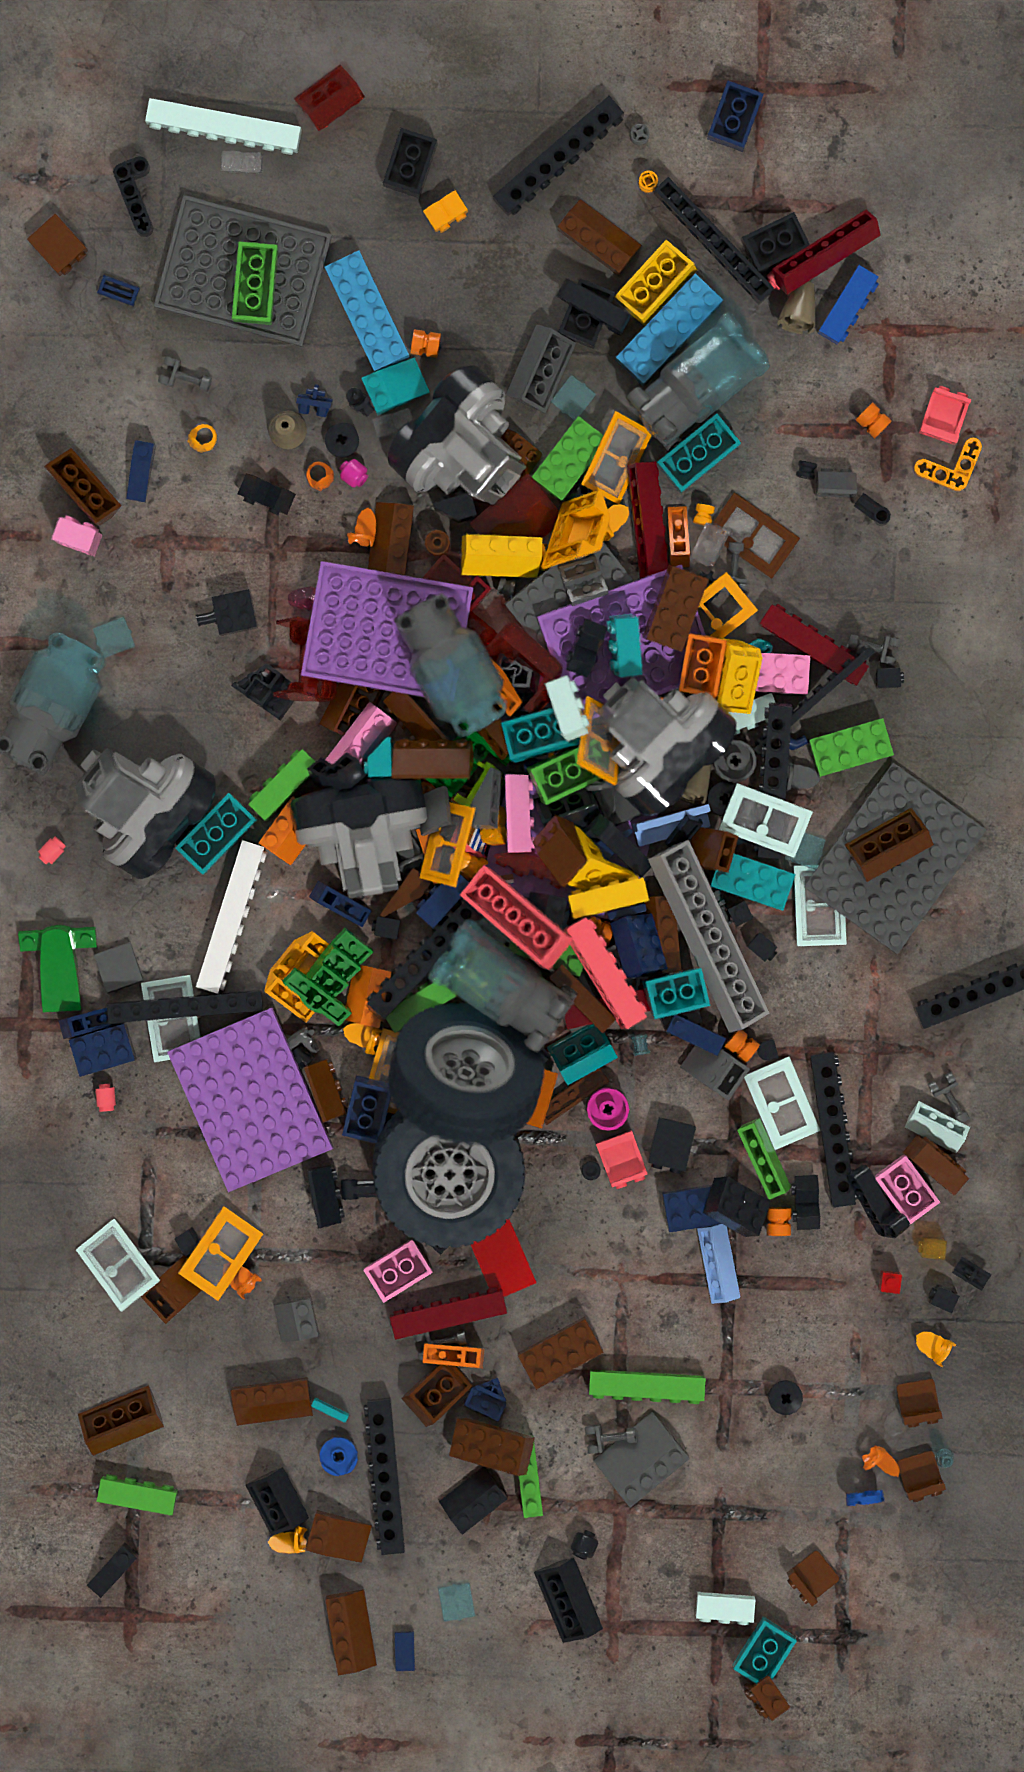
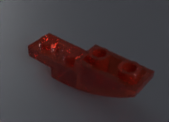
(524, 863)

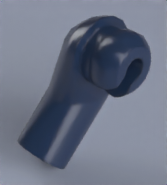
(797, 743)

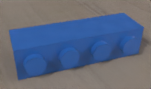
(848, 304)

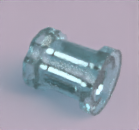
(640, 1045)

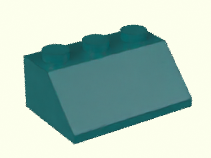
(380, 760)
(676, 993)
(581, 1053)

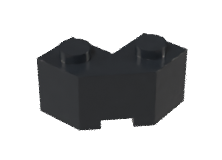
(266, 494)
(585, 647)
(341, 774)
(806, 1202)

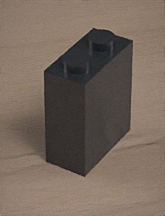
(671, 1145)

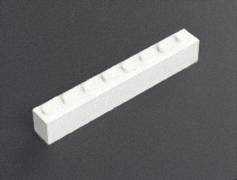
(230, 917)

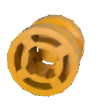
(648, 185)
(703, 515)

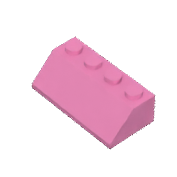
(364, 735)
(518, 813)

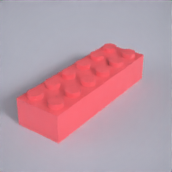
(516, 917)
(604, 973)

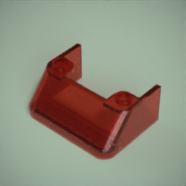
(515, 642)
(307, 688)

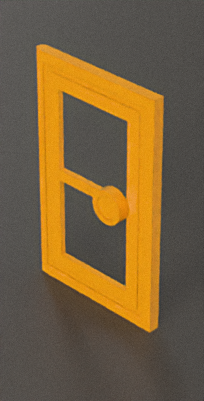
(748, 607)

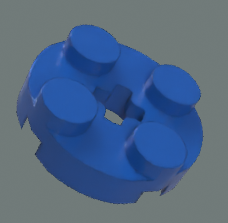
(337, 1445)
(864, 1498)

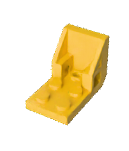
(739, 676)
(597, 869)

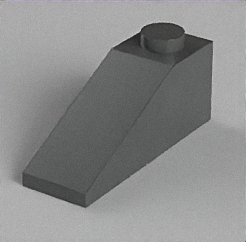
(487, 801)

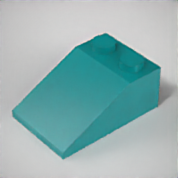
(395, 385)

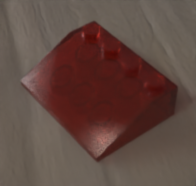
(520, 513)

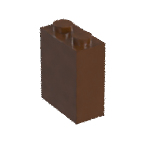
(58, 245)
(714, 848)

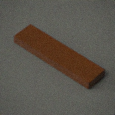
(584, 1001)
(575, 1094)

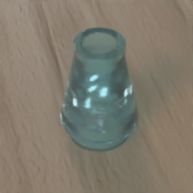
(941, 1455)

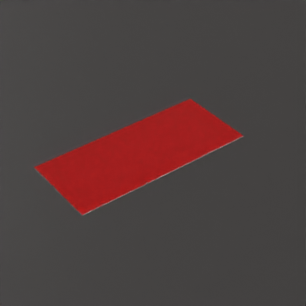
(503, 1261)

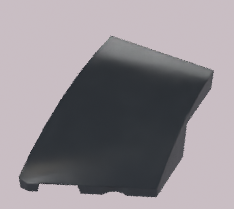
(521, 679)
(260, 686)

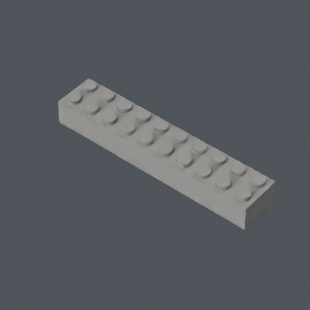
(708, 936)

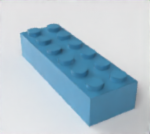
(366, 311)
(669, 329)

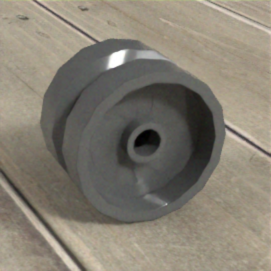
(745, 766)

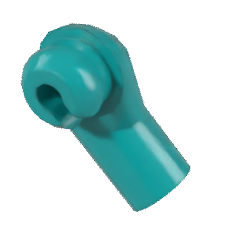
(765, 646)

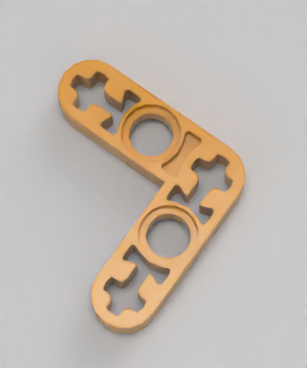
(957, 472)

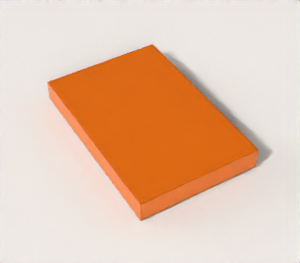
(544, 1099)

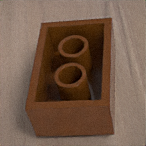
(936, 1164)

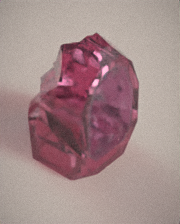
(302, 598)

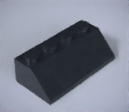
(568, 1600)

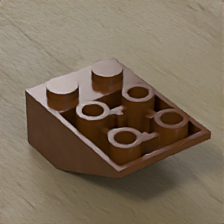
(171, 1292)

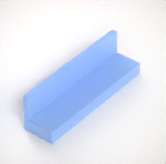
(661, 827)
(718, 1263)

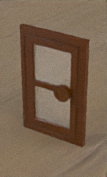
(764, 539)

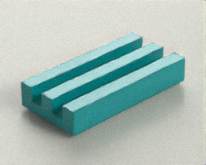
(330, 1410)

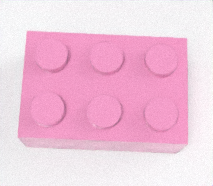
(76, 536)
(784, 674)
(906, 1189)
(398, 1270)

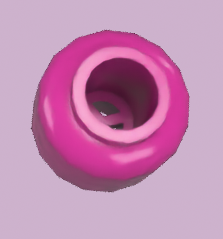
(353, 473)

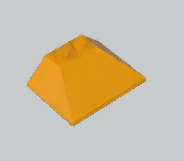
(578, 529)
(302, 955)

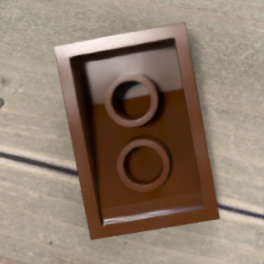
(560, 849)
(436, 1393)
(338, 1537)

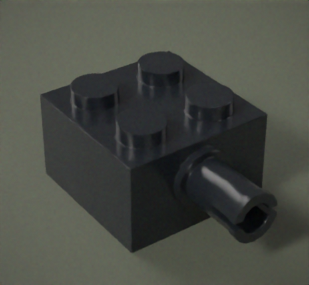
(231, 613)

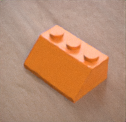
(702, 664)
(281, 837)
(360, 988)

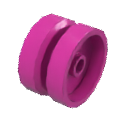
(603, 1119)

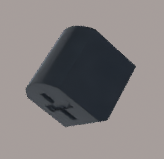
(187, 1241)

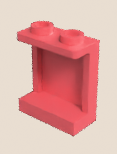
(945, 415)
(622, 1159)

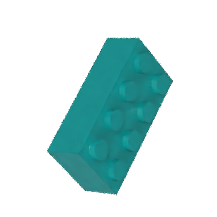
(698, 453)
(535, 736)
(216, 833)
(755, 882)

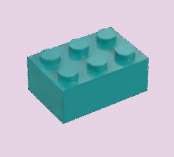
(624, 645)
(764, 1651)

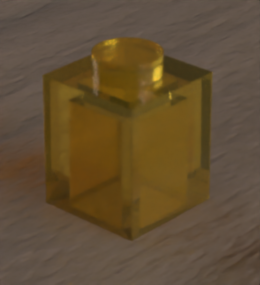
(932, 1248)

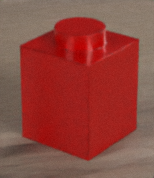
(890, 1282)

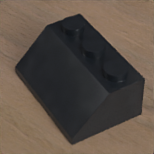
(576, 807)
(550, 905)
(325, 1196)
(473, 1500)
(277, 1501)

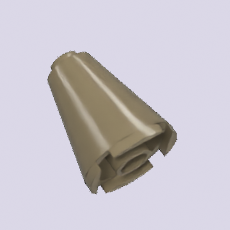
(799, 310)
(291, 436)
(698, 786)

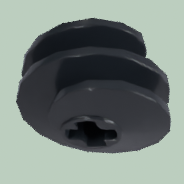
(337, 449)
(714, 795)
(786, 1407)

